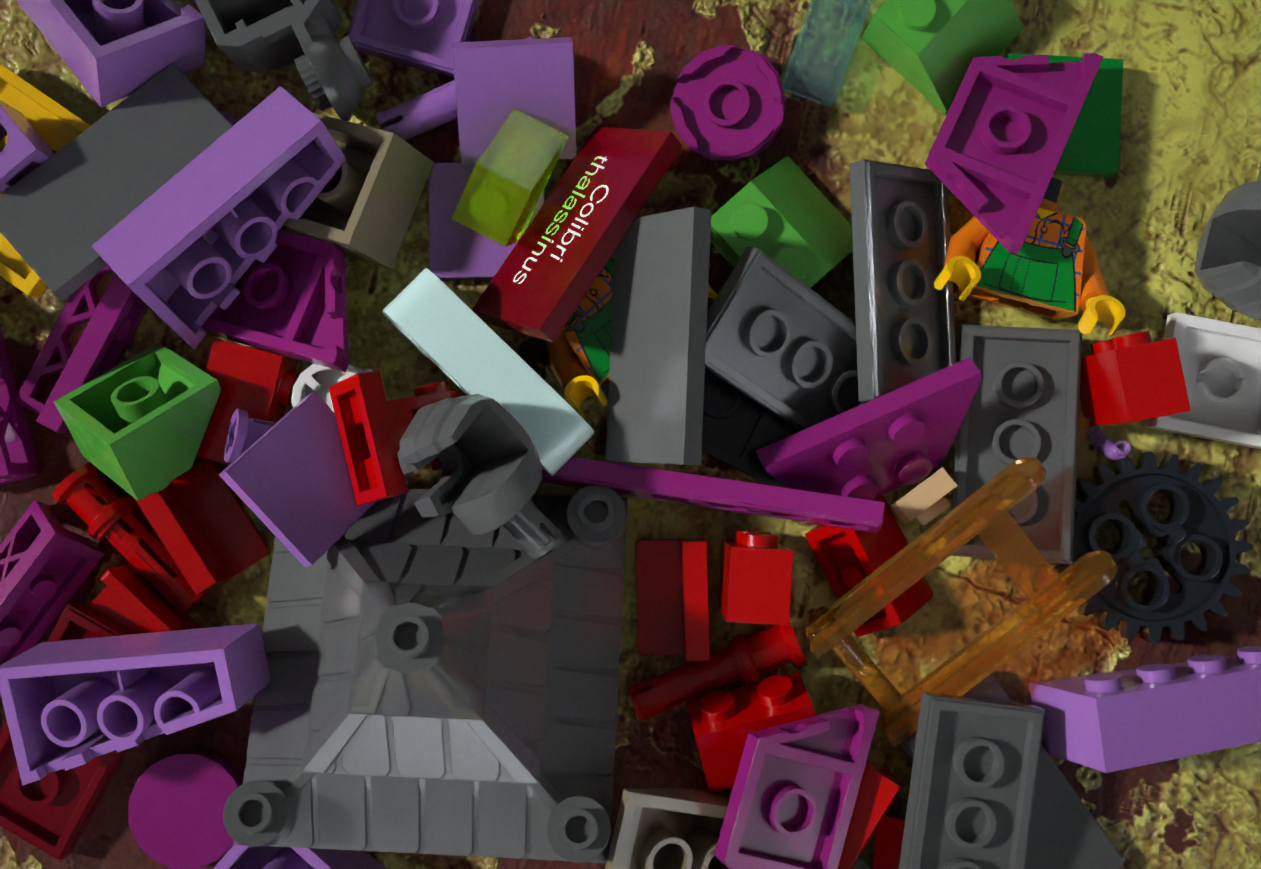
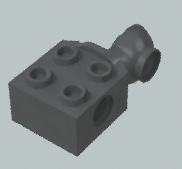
(277, 32)

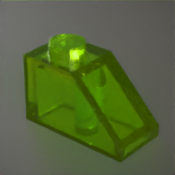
(510, 178)

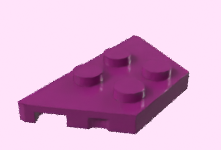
(1009, 137)
(291, 303)
(880, 442)
(797, 792)

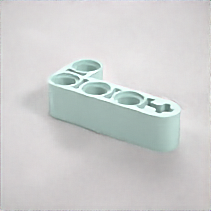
(483, 364)

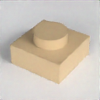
(925, 500)

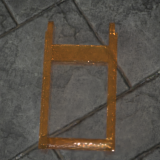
(981, 514)

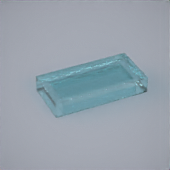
(824, 49)

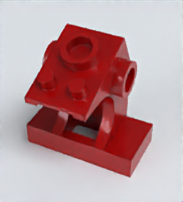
(372, 432)

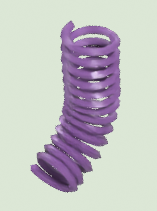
(1111, 447)

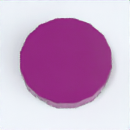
(728, 104)
(180, 809)

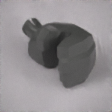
(1231, 250)
(486, 469)

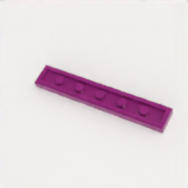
(722, 494)

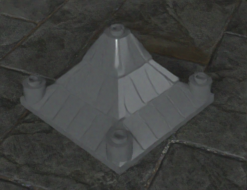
(441, 689)

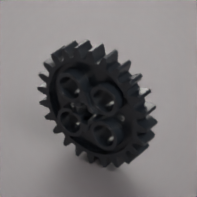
(1193, 517)

